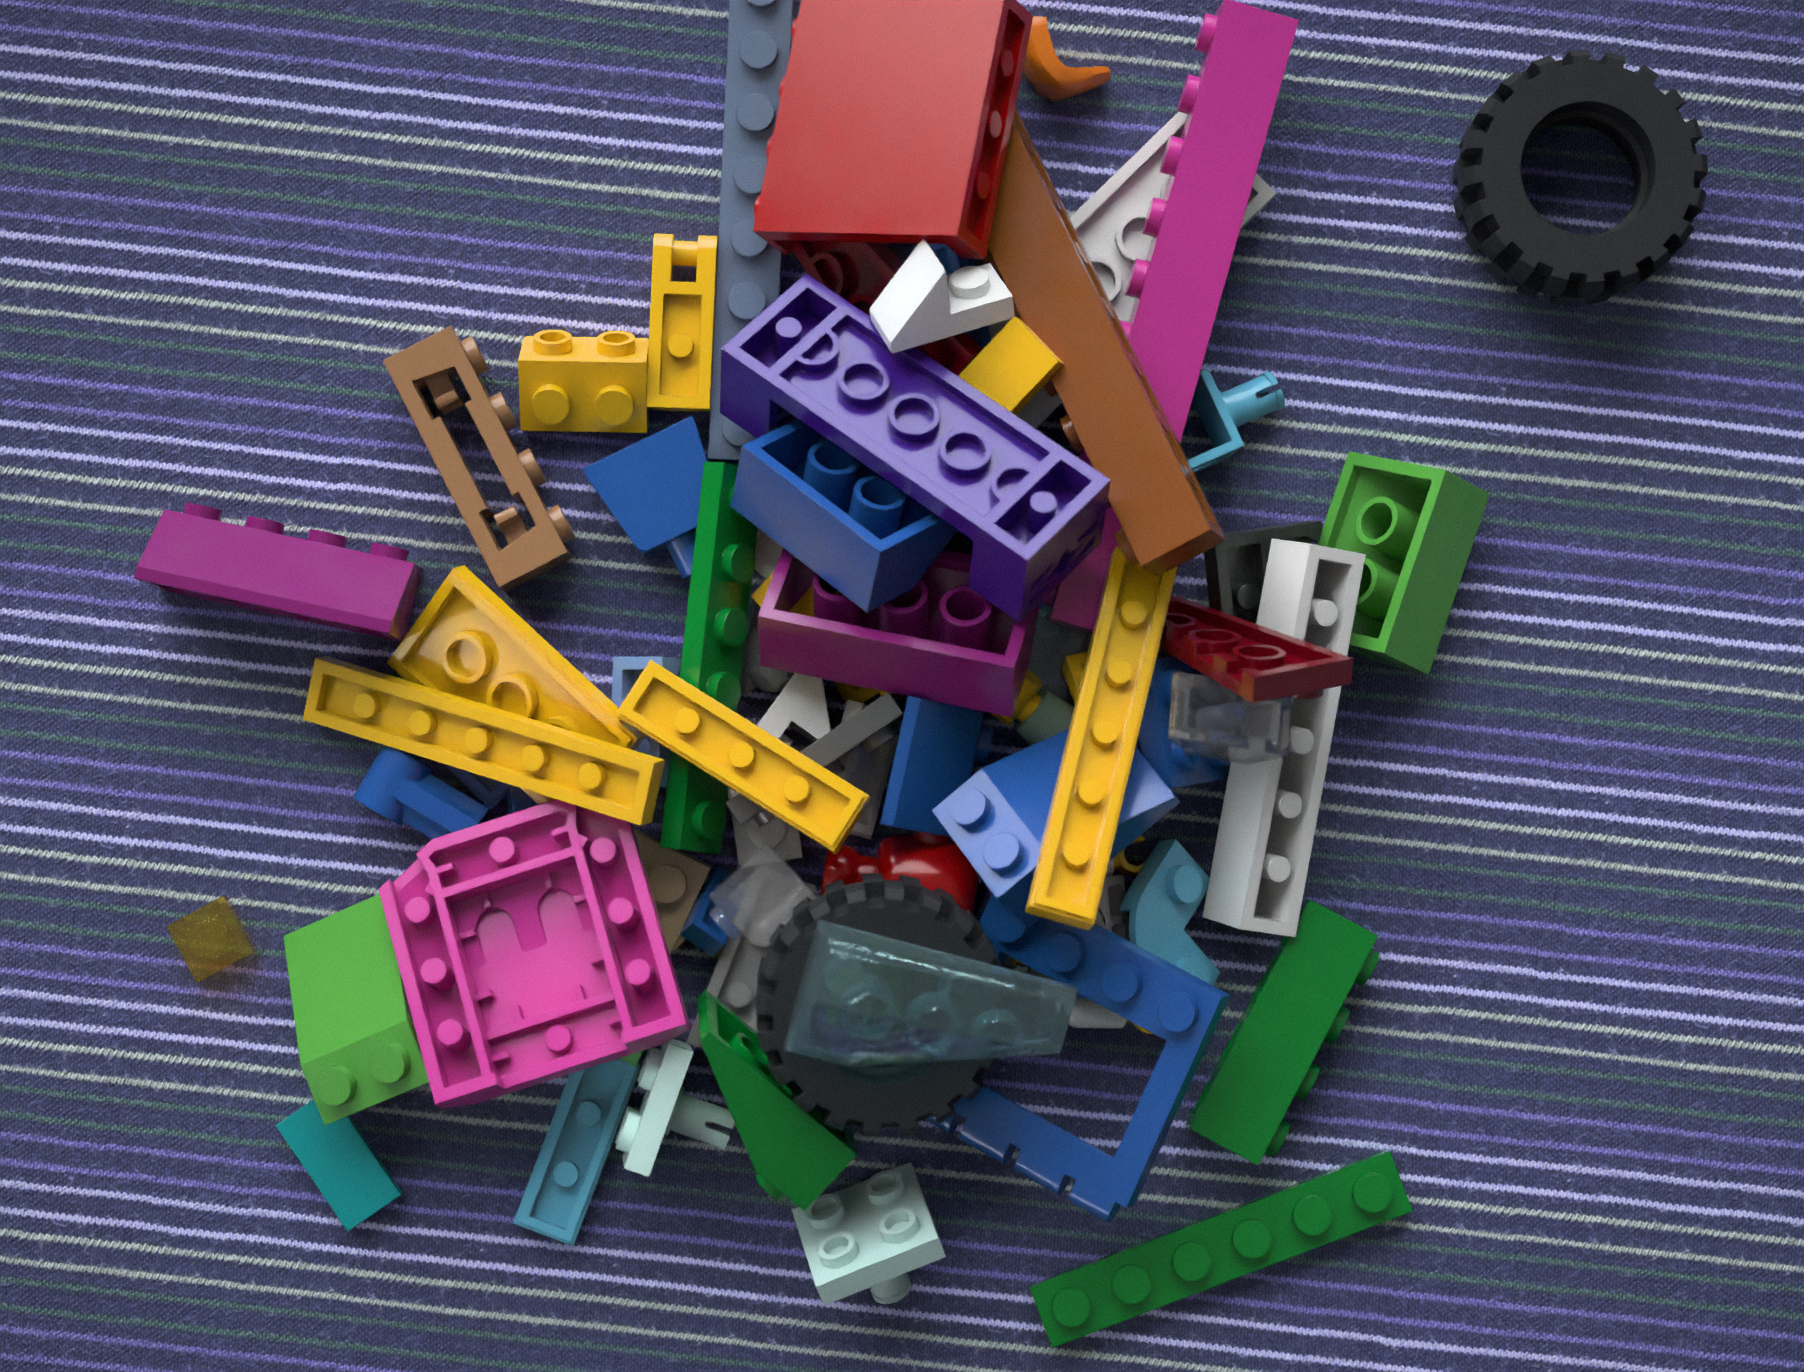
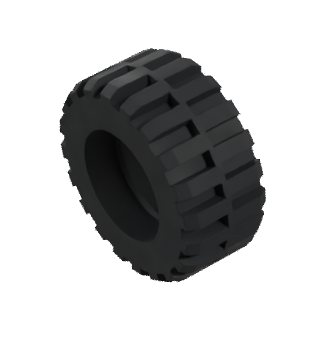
(1630, 114)
(872, 1093)

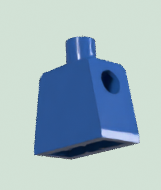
(656, 491)

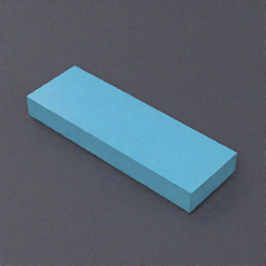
(576, 1150)

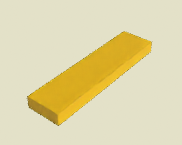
(743, 756)

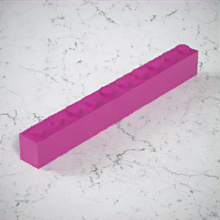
(1192, 237)

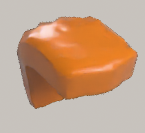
(1049, 75)

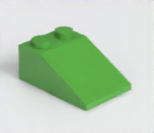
(352, 1012)

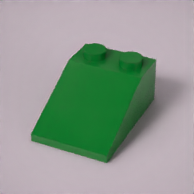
(788, 1148)

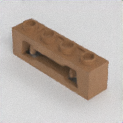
(433, 365)

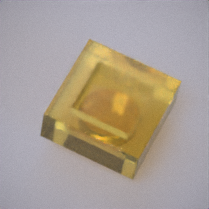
(211, 939)

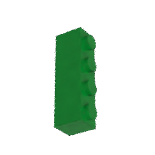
(1281, 1033)

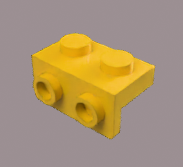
(583, 382)

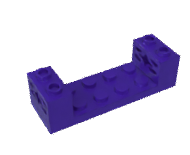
(924, 431)

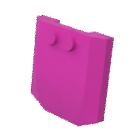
(531, 951)

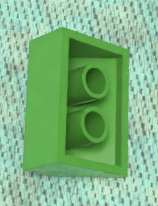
(1416, 542)

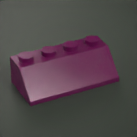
(281, 573)
(924, 644)

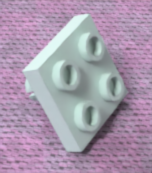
(667, 1109)
(869, 1237)

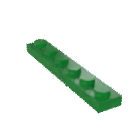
(711, 652)
(1220, 1248)

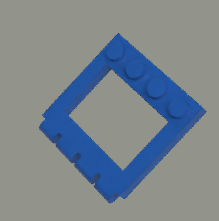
(1134, 987)

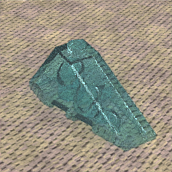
(906, 1003)

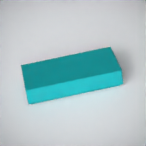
(340, 1164)

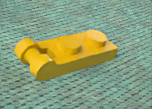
(681, 325)

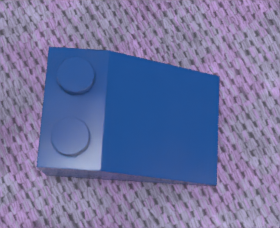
(1005, 809)

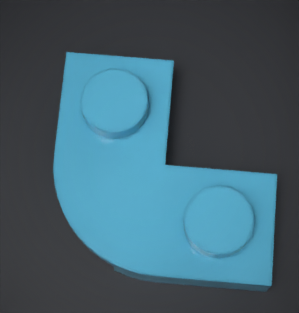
(1162, 905)

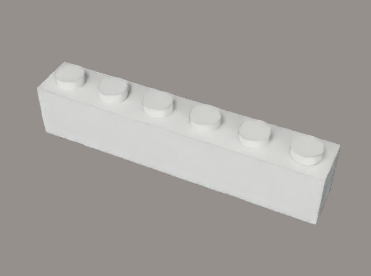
(1276, 802)

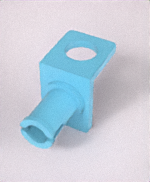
(1229, 409)

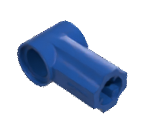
(410, 793)

